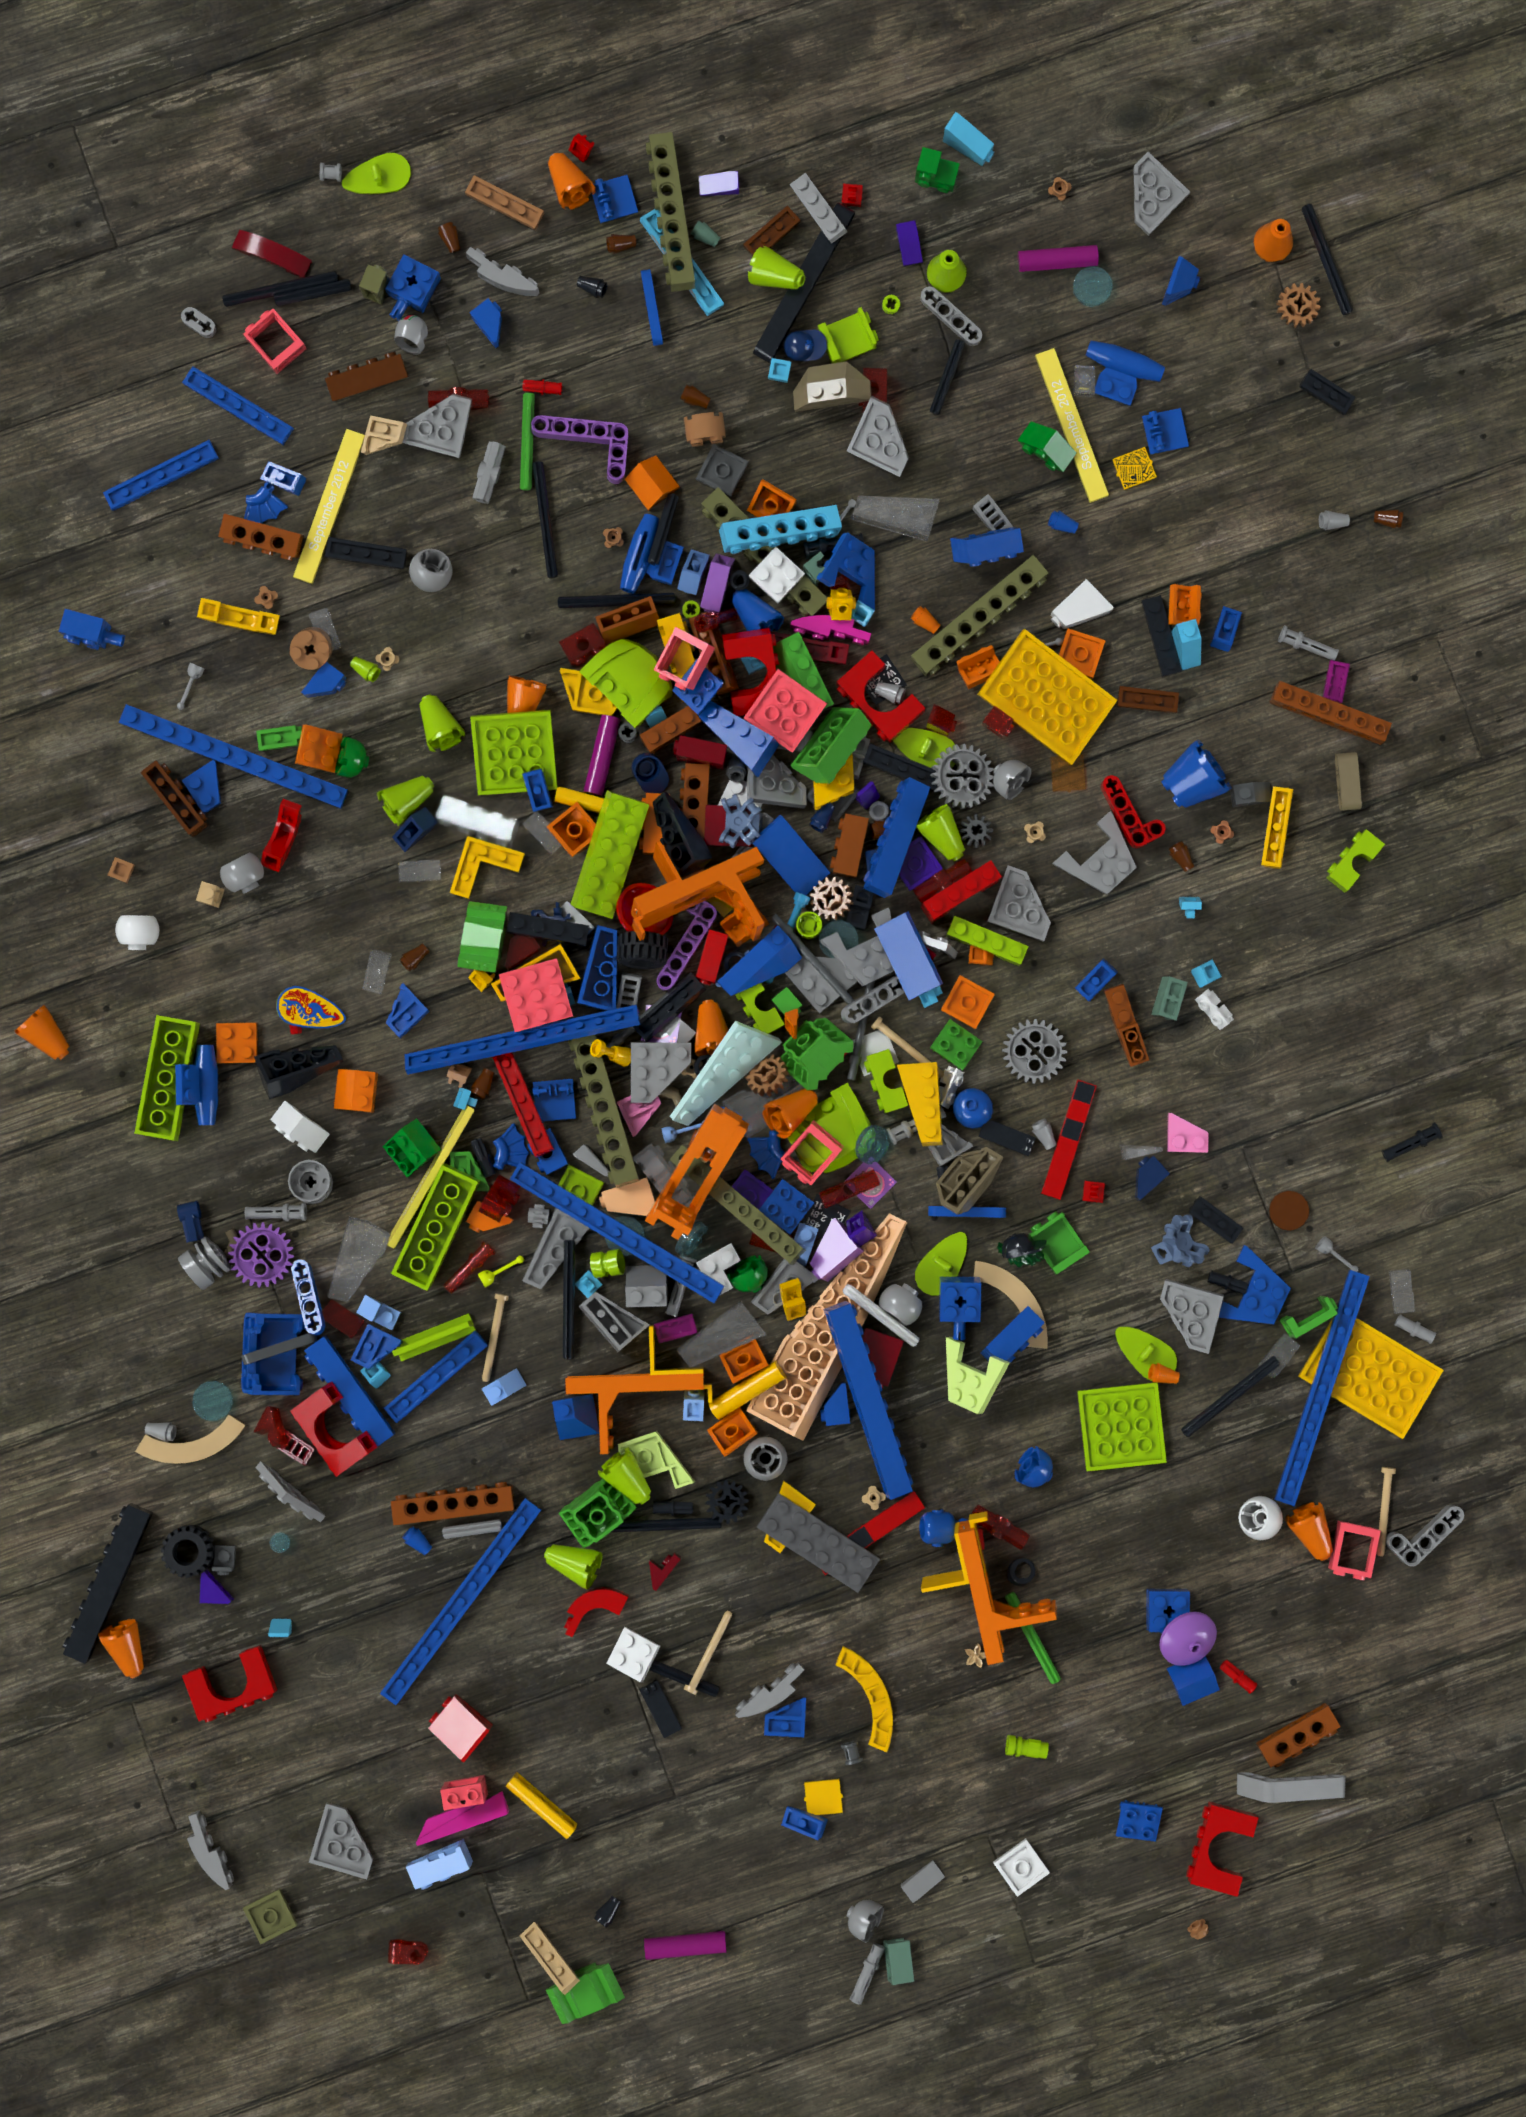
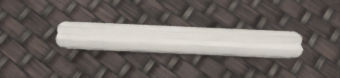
(880, 1315)

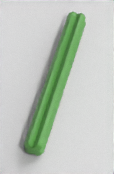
(527, 442)
(1036, 1644)

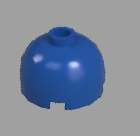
(972, 1108)
(1035, 1468)

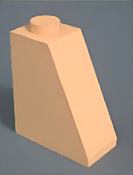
(629, 1199)

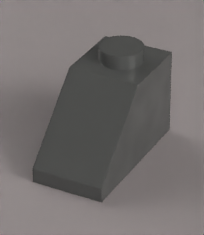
(1250, 794)

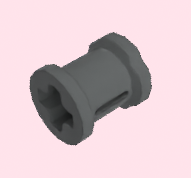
(622, 730)
(851, 1752)

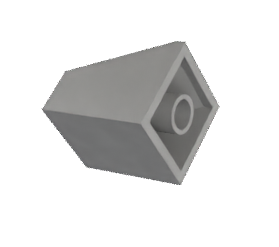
(645, 1287)

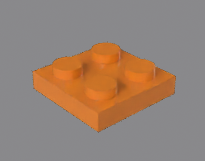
(1082, 651)
(318, 748)
(967, 1002)
(236, 1042)

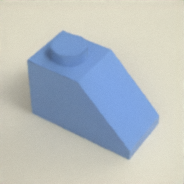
(693, 572)

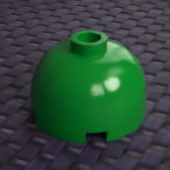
(351, 758)
(749, 1275)

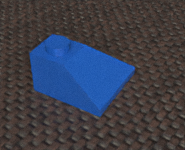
(1182, 281)
(575, 1416)

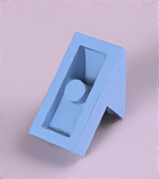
(805, 1238)
(378, 1312)
(504, 1387)

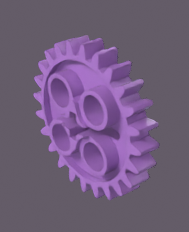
(274, 1242)

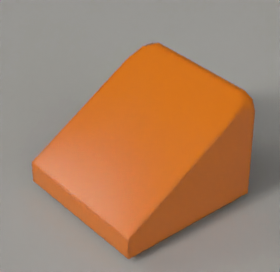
(980, 957)
(791, 1022)

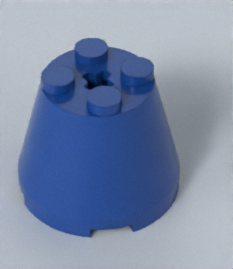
(1195, 777)

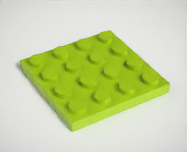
(510, 746)
(1121, 1426)

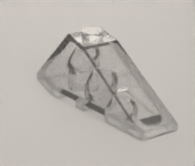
(751, 1105)
(360, 1249)

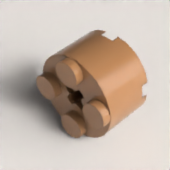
(705, 428)
(300, 651)

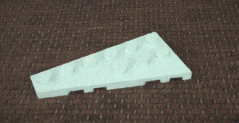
(733, 1058)

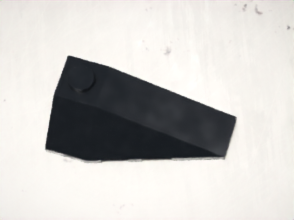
(679, 836)
(289, 1070)

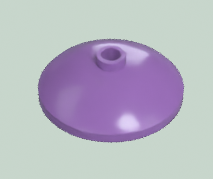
(1188, 1638)

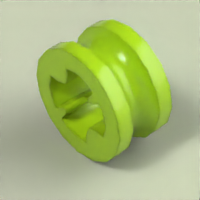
(885, 302)
(685, 609)

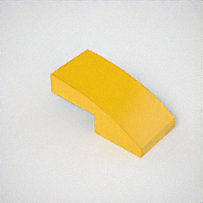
(792, 1299)

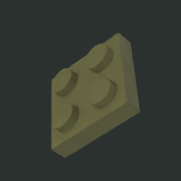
(270, 1916)

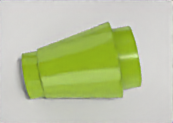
(365, 669)

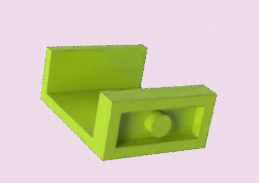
(849, 337)

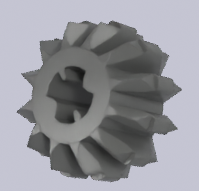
(979, 837)

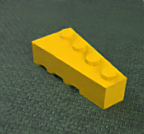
(683, 658)
(566, 967)
(923, 1095)

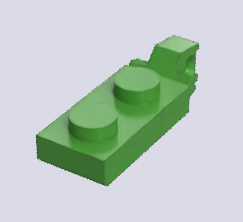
(279, 737)

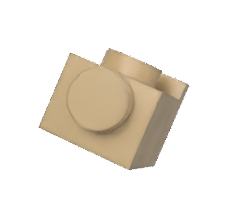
(210, 894)

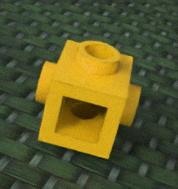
(841, 604)

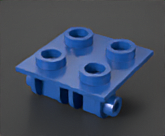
(614, 198)
(1165, 431)
(703, 692)
(555, 1099)
(786, 1206)
(1139, 1821)

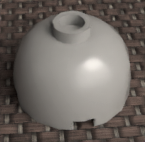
(1009, 778)
(864, 1918)

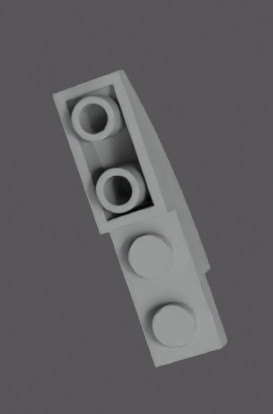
(507, 279)
(766, 1698)
(211, 1860)

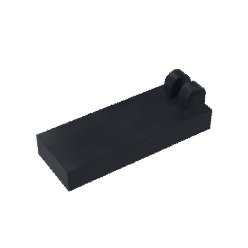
(1327, 391)
(1007, 1137)
(1215, 1220)
(660, 1708)

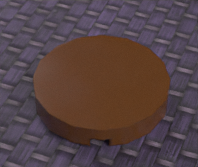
(1288, 1210)

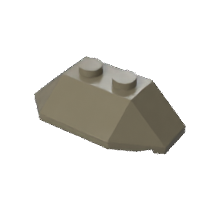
(831, 386)
(967, 1179)

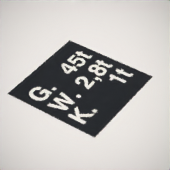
(888, 675)
(821, 1217)

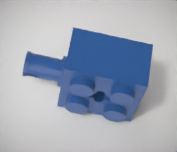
(414, 296)
(88, 630)
(959, 1312)
(1158, 1600)

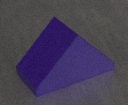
(860, 1229)
(212, 1591)

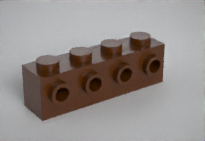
(366, 377)
(175, 800)

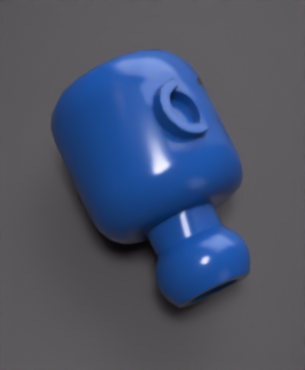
(938, 1527)

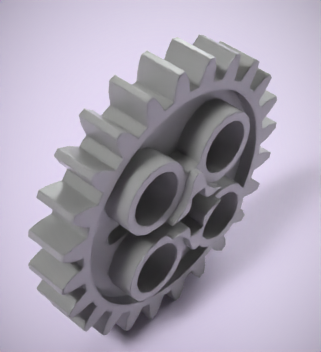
(962, 794)
(1021, 1063)

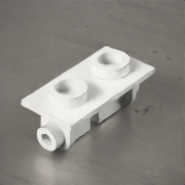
(1208, 1003)
(953, 1079)

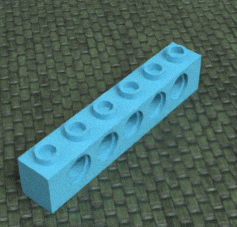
(827, 516)

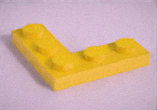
(480, 851)

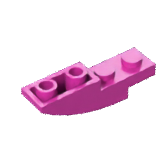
(821, 626)

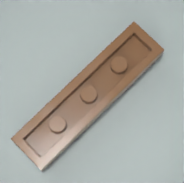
(504, 202)

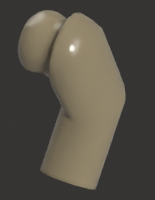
(673, 1093)
(230, 1234)

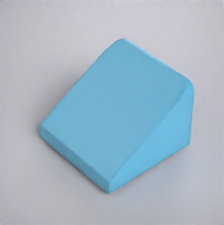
(862, 613)
(656, 717)
(1206, 973)
(376, 1375)
(280, 1628)

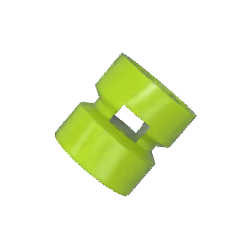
(808, 925)
(607, 1263)

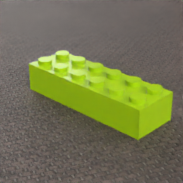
(609, 854)
(171, 1045)
(435, 1227)

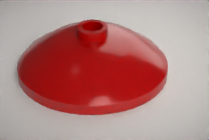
(624, 909)

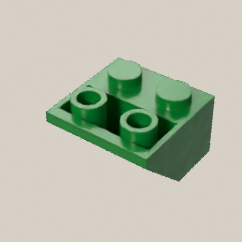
(411, 1147)

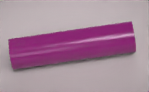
(1058, 258)
(602, 755)
(685, 1945)

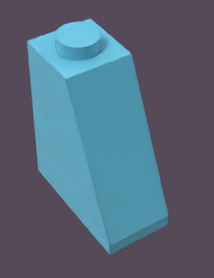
(968, 140)
(1187, 644)

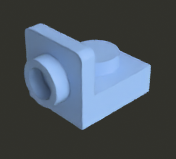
(693, 1405)

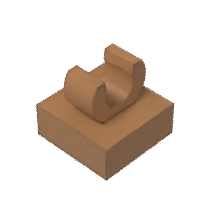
(121, 870)
(459, 1073)

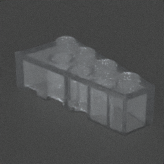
(898, 514)
(477, 820)
(659, 1172)
(722, 1335)

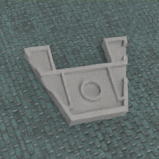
(1107, 865)
(867, 960)

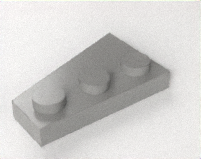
(937, 945)
(769, 1296)

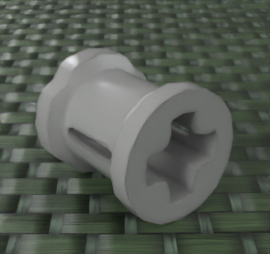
(330, 172)

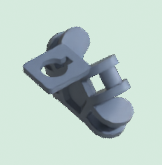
(740, 821)
(1180, 1243)

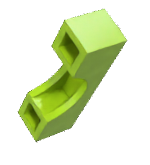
(987, 940)

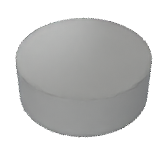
(878, 811)

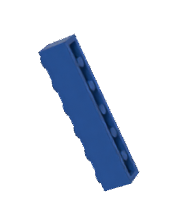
(896, 837)
(355, 1398)

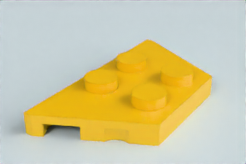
(585, 696)
(840, 787)

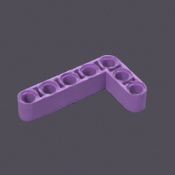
(588, 436)
(688, 937)

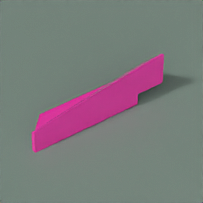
(462, 1818)

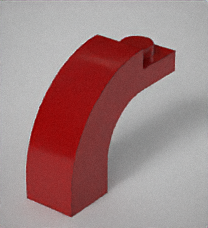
(283, 835)
(595, 1598)

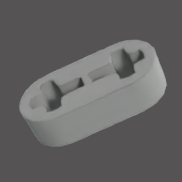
(201, 318)

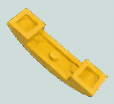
(238, 617)

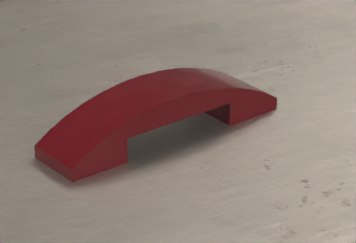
(272, 252)
(822, 651)

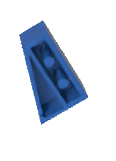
(987, 546)
(1015, 1336)

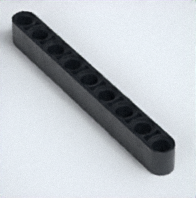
(796, 298)

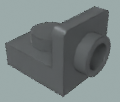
(224, 1559)

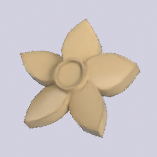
(975, 1656)

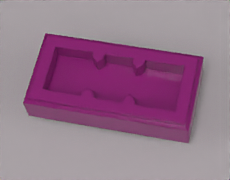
(1336, 681)
(675, 1328)

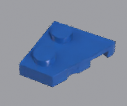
(204, 786)
(405, 1012)
(787, 1720)

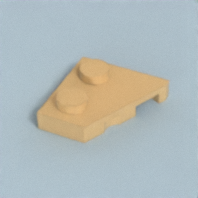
(382, 434)

